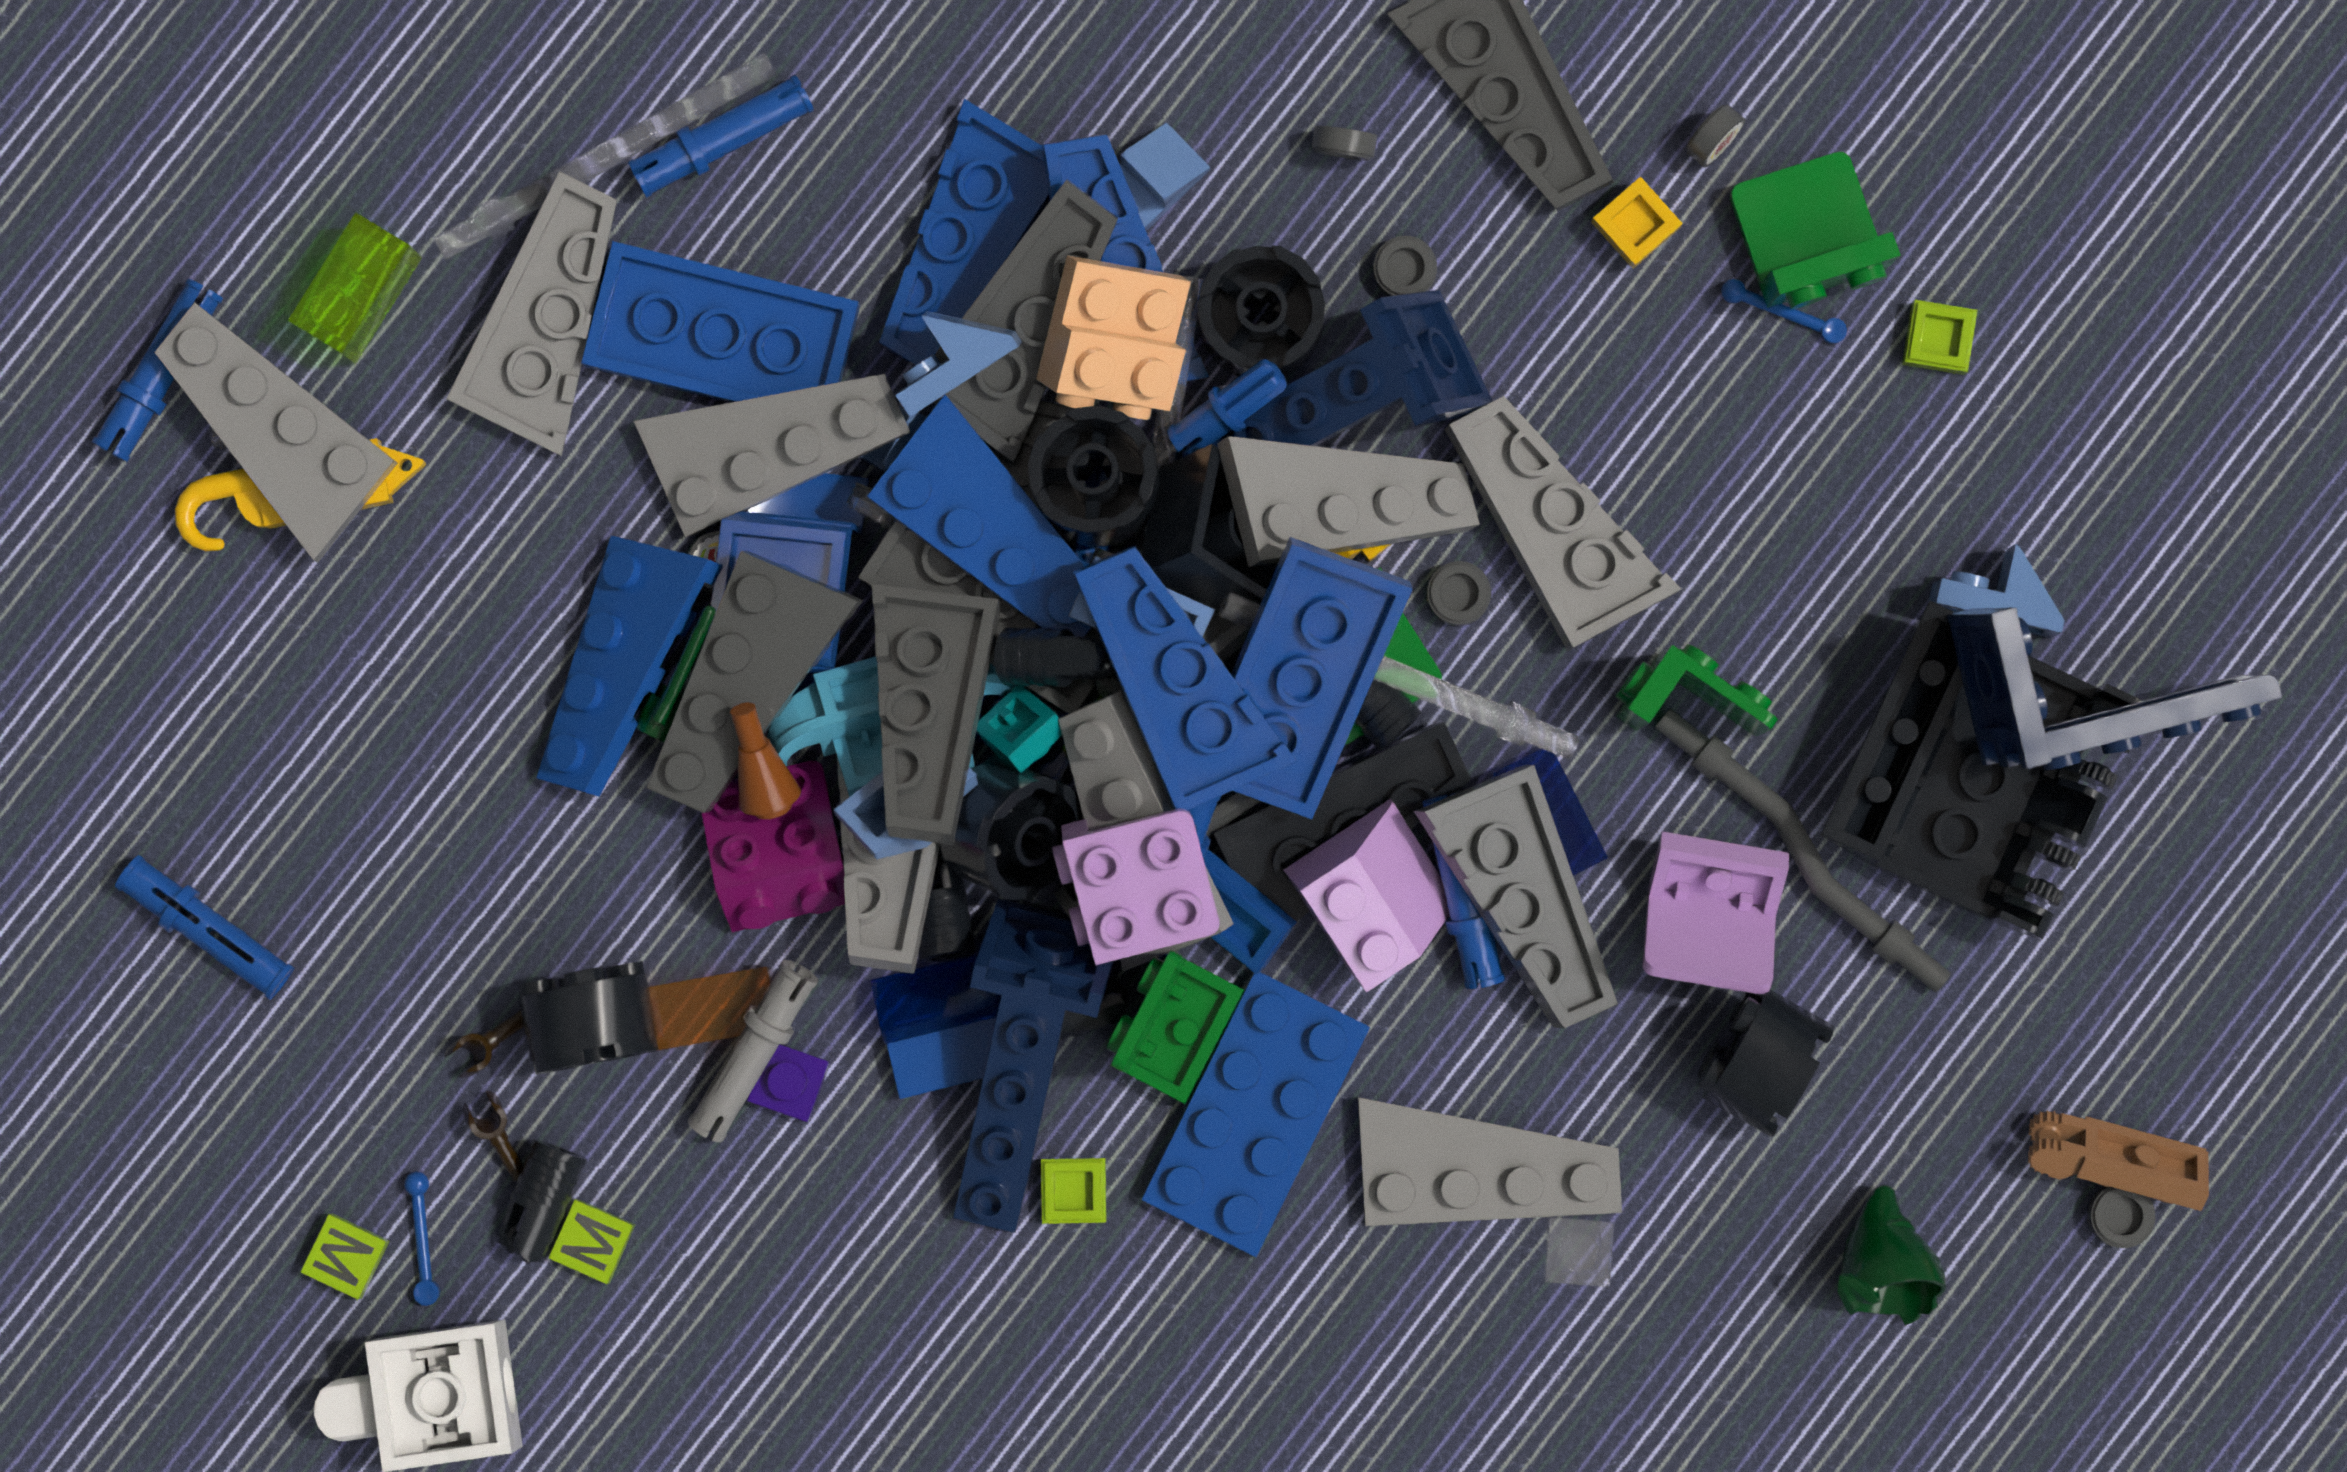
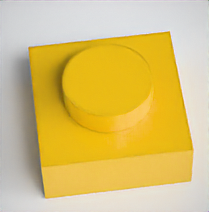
(1636, 222)

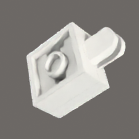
(429, 1397)

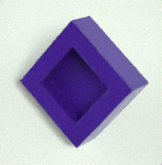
(790, 1083)

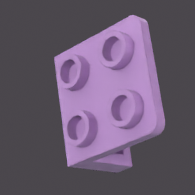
(1137, 884)
(1713, 913)

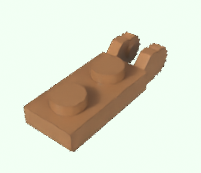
(2119, 1158)

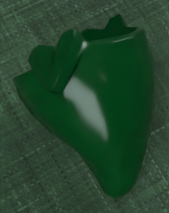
(1888, 1263)

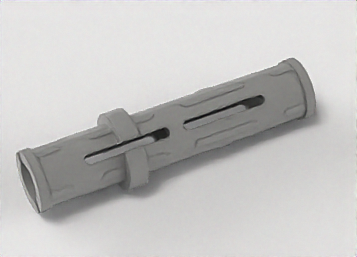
(765, 1029)

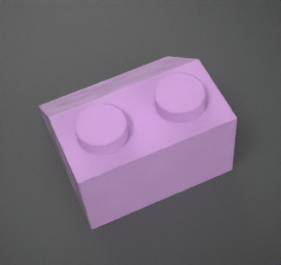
(1373, 894)

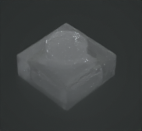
(1578, 1251)

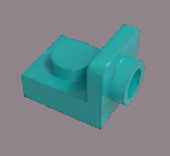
(1019, 728)

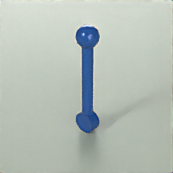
(1831, 331)
(427, 1290)

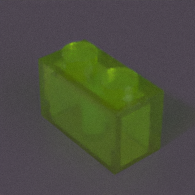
(355, 288)

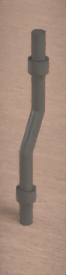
(1889, 940)

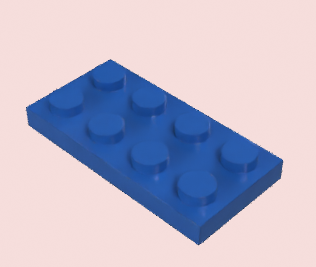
(714, 328)
(1314, 663)
(1255, 1113)

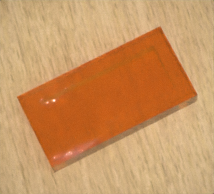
(706, 1007)

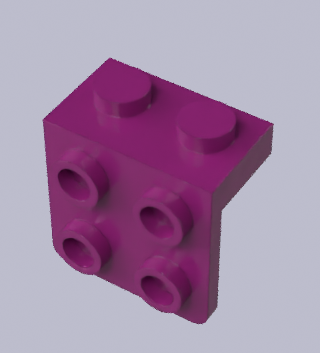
(777, 864)

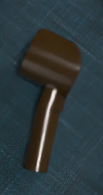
(484, 1044)
(493, 1130)

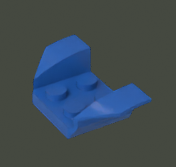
(801, 530)

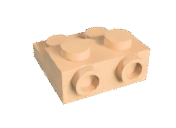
(1115, 337)

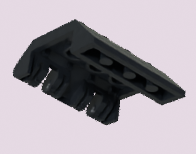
(1944, 820)

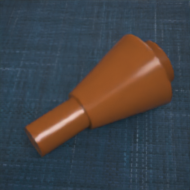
(763, 778)

